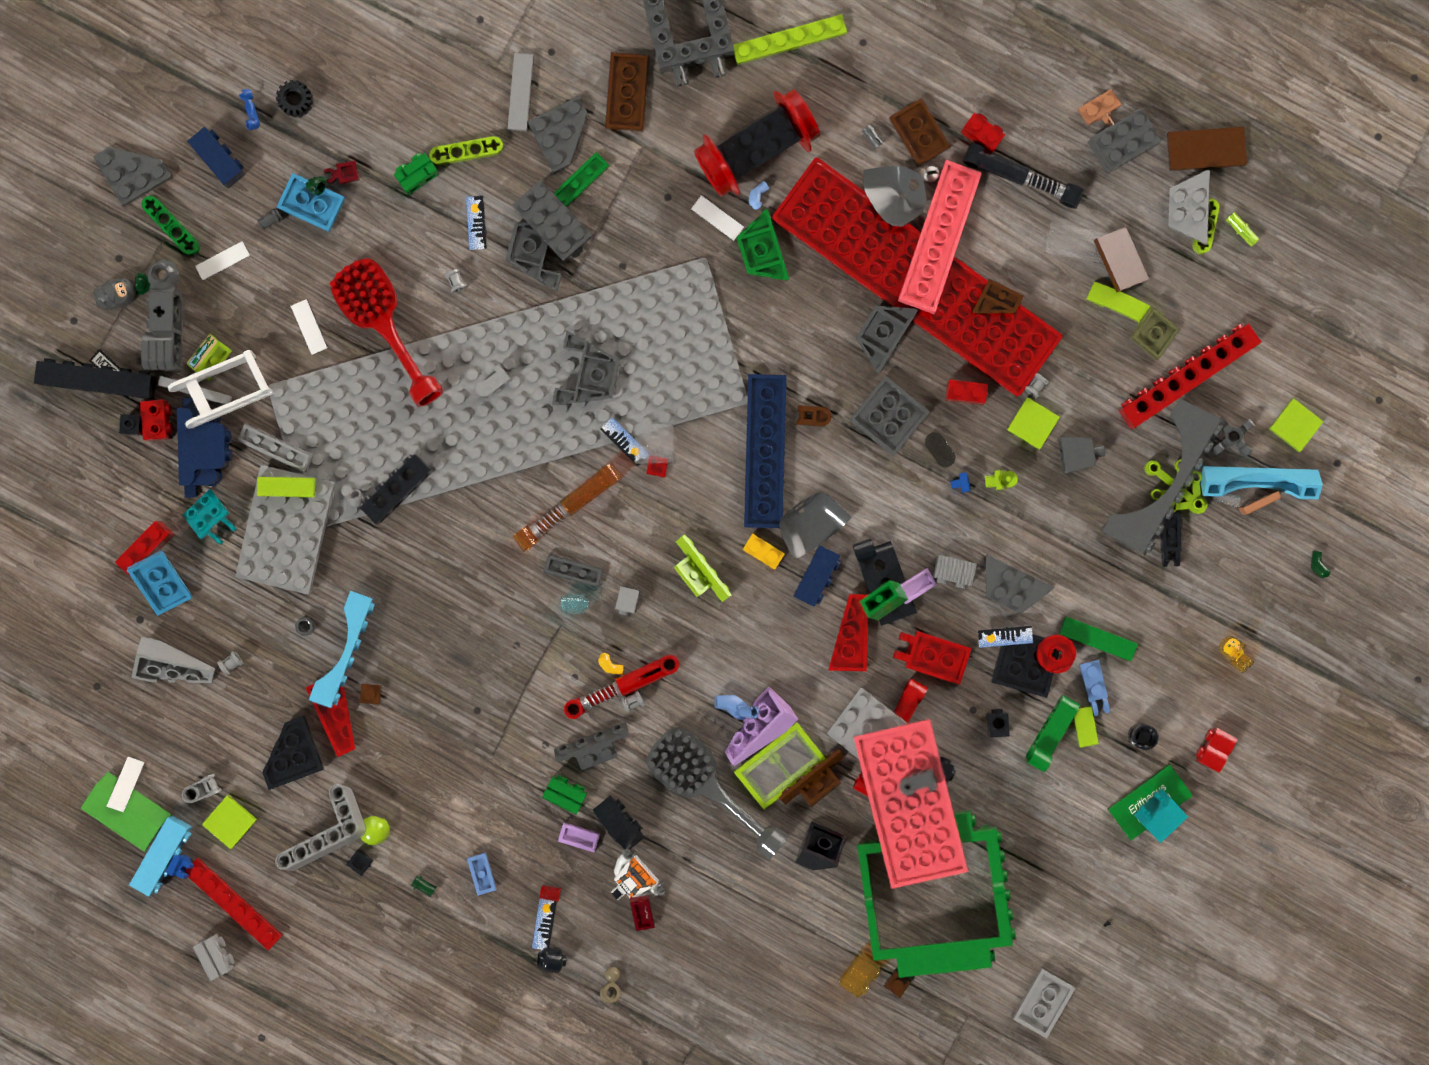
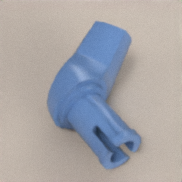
(736, 707)

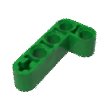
(1051, 733)

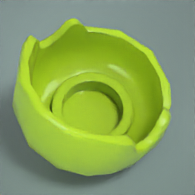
(376, 830)

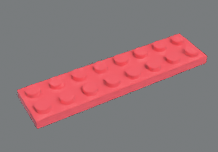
(939, 237)

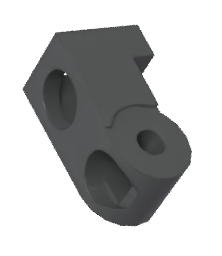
(917, 781)

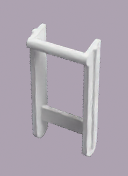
(199, 399)

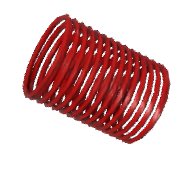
(551, 897)

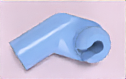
(755, 195)

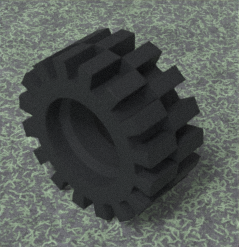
(287, 89)

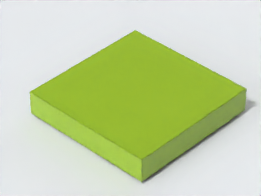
(1033, 423)
(1296, 425)
(229, 822)

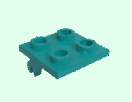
(206, 514)
(1160, 815)

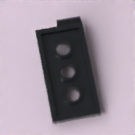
(866, 556)

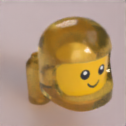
(1234, 651)

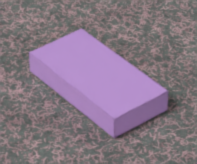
(918, 584)
(579, 837)

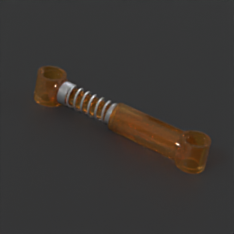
(569, 505)

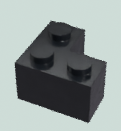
(618, 822)

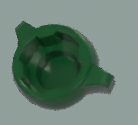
(316, 185)
(141, 283)

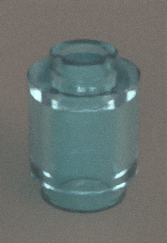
(574, 604)

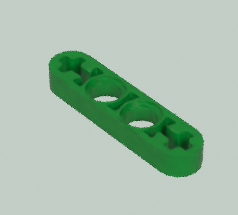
(171, 225)

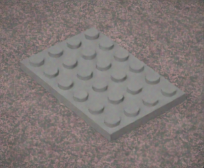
(285, 536)

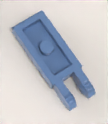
(1094, 685)

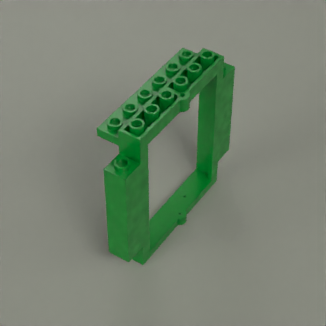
(949, 955)

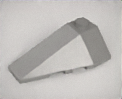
(161, 661)

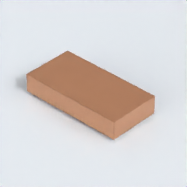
(1259, 503)

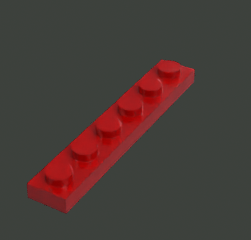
(233, 904)

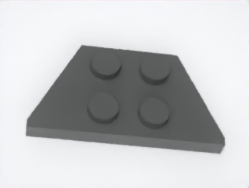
(883, 332)
(1012, 587)

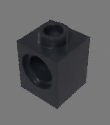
(130, 425)
(1002, 731)

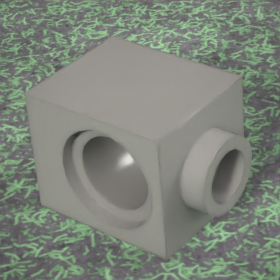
(627, 600)

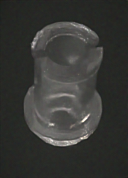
(1229, 499)

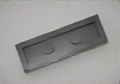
(573, 570)

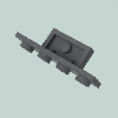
(593, 748)

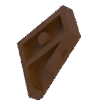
(997, 299)

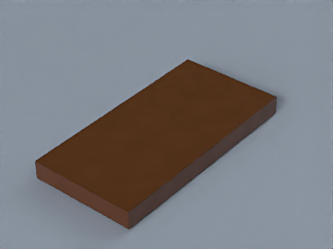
(627, 92)
(1206, 148)

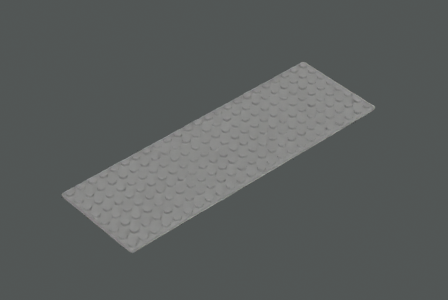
(365, 423)

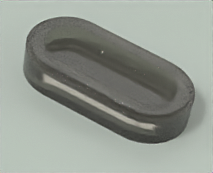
(940, 449)

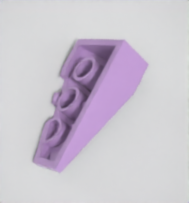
(773, 720)

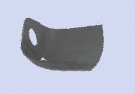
(884, 188)
(816, 524)

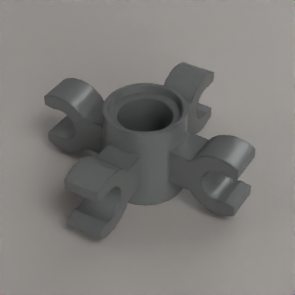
(1240, 445)

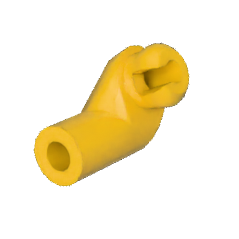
(608, 666)

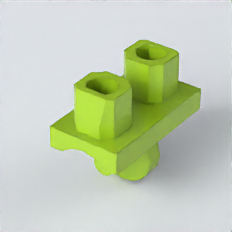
(1001, 480)

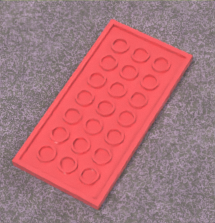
(916, 829)

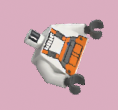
(635, 877)

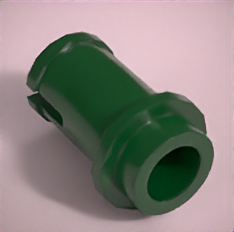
(423, 886)

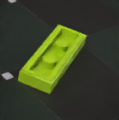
(286, 487)

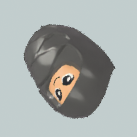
(114, 294)

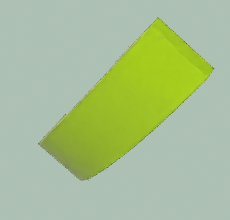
(1117, 301)

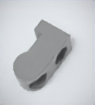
(494, 383)

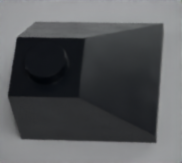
(820, 848)

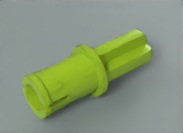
(1242, 229)

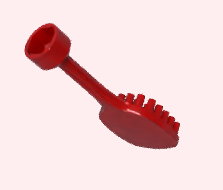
(369, 302)

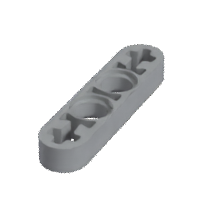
(209, 394)

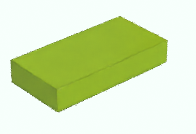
(1085, 727)

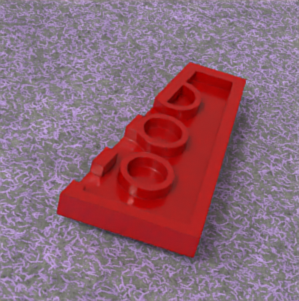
(851, 641)
(336, 723)

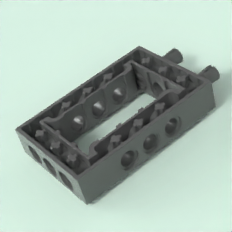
(691, 53)

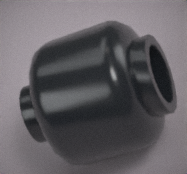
(551, 960)

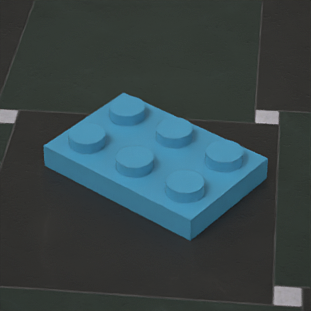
(314, 209)
(159, 582)

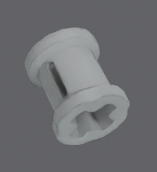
(455, 280)
(1036, 385)
(230, 663)
(632, 701)

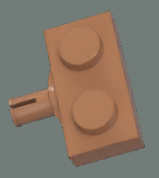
(1100, 109)

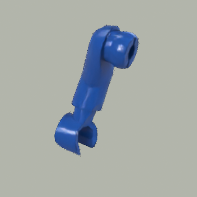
(253, 122)

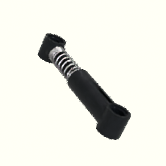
(980, 158)

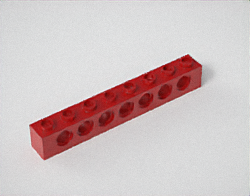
(1244, 334)

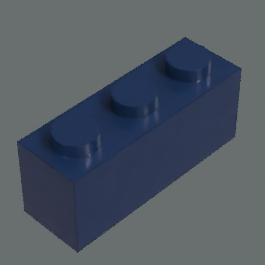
(217, 157)
(817, 576)

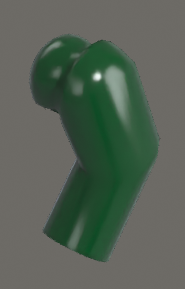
(1317, 566)

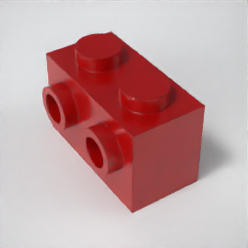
(982, 132)
(156, 420)

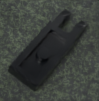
(1171, 540)

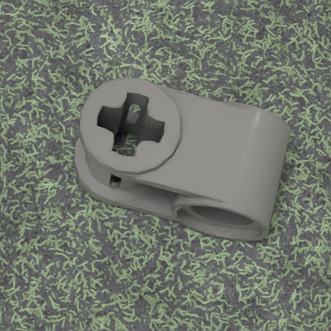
(204, 788)

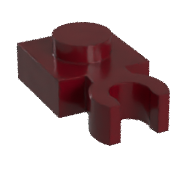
(345, 172)

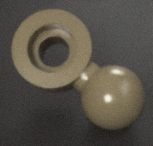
(612, 974)

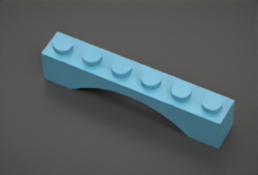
(1296, 482)
(356, 610)

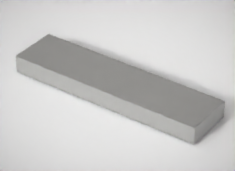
(520, 92)
(275, 447)

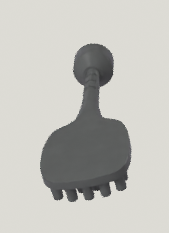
(690, 770)

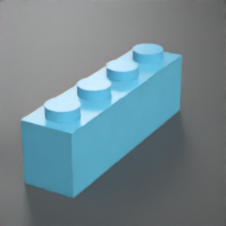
(160, 855)

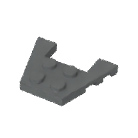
(528, 254)
(595, 376)

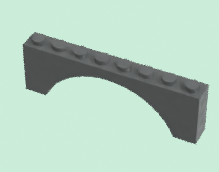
(1140, 528)

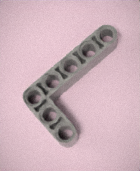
(328, 836)

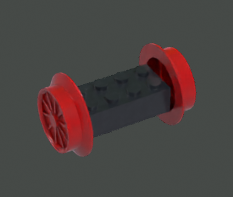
(757, 142)

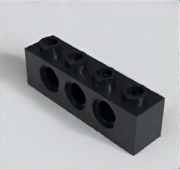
(379, 514)

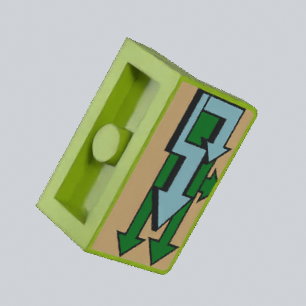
(209, 354)

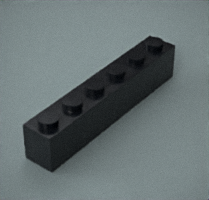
(95, 379)

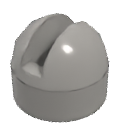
(355, 498)

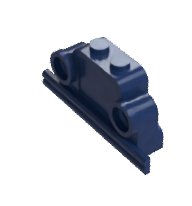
(201, 450)

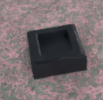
(359, 862)

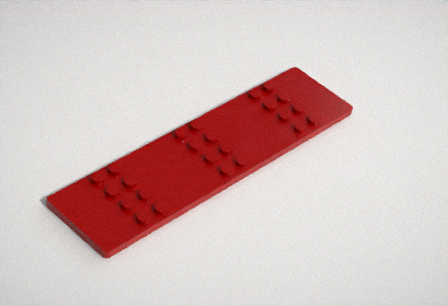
(847, 231)

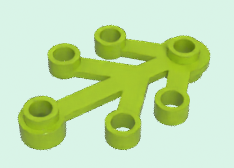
(1187, 495)

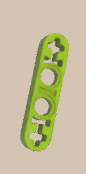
(466, 150)

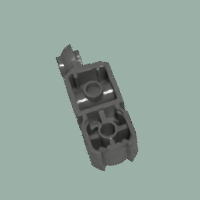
(163, 344)

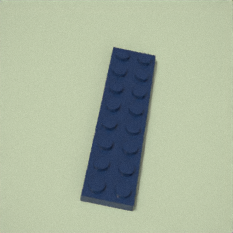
(765, 451)

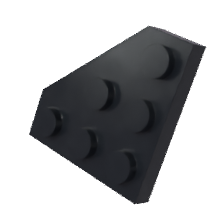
(292, 755)

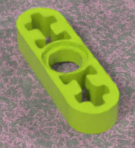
(1214, 213)

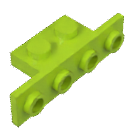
(697, 572)

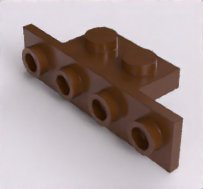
(816, 783)

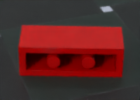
(149, 543)

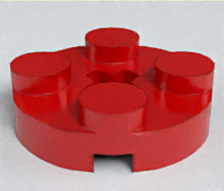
(1066, 658)

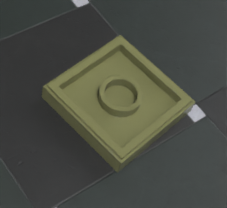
(1154, 333)

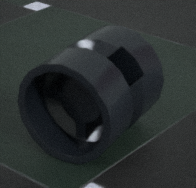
(1143, 736)

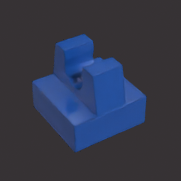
(963, 482)
(178, 866)

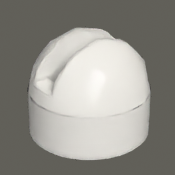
(933, 177)

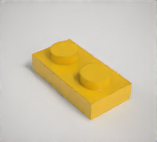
(763, 551)

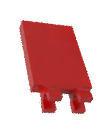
(934, 656)

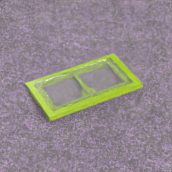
(779, 765)

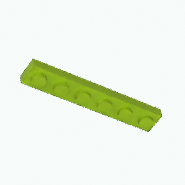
(789, 39)

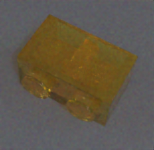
(859, 974)

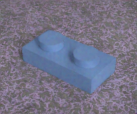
(481, 873)

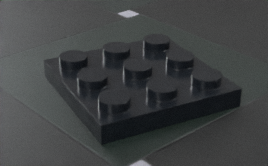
(1020, 669)

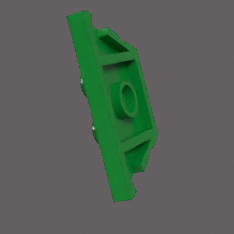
(761, 249)

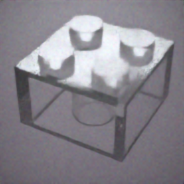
(654, 443)

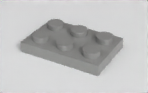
(1043, 1003)

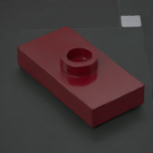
(642, 913)

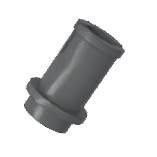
(872, 136)
(270, 218)

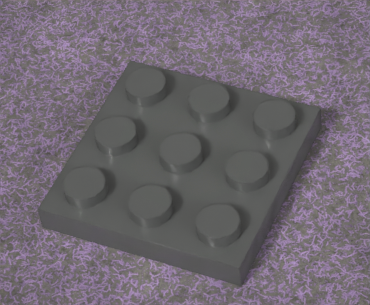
(889, 416)

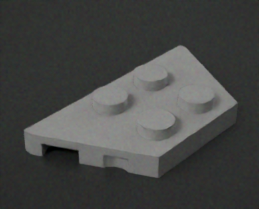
(1191, 207)

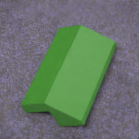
(136, 824)

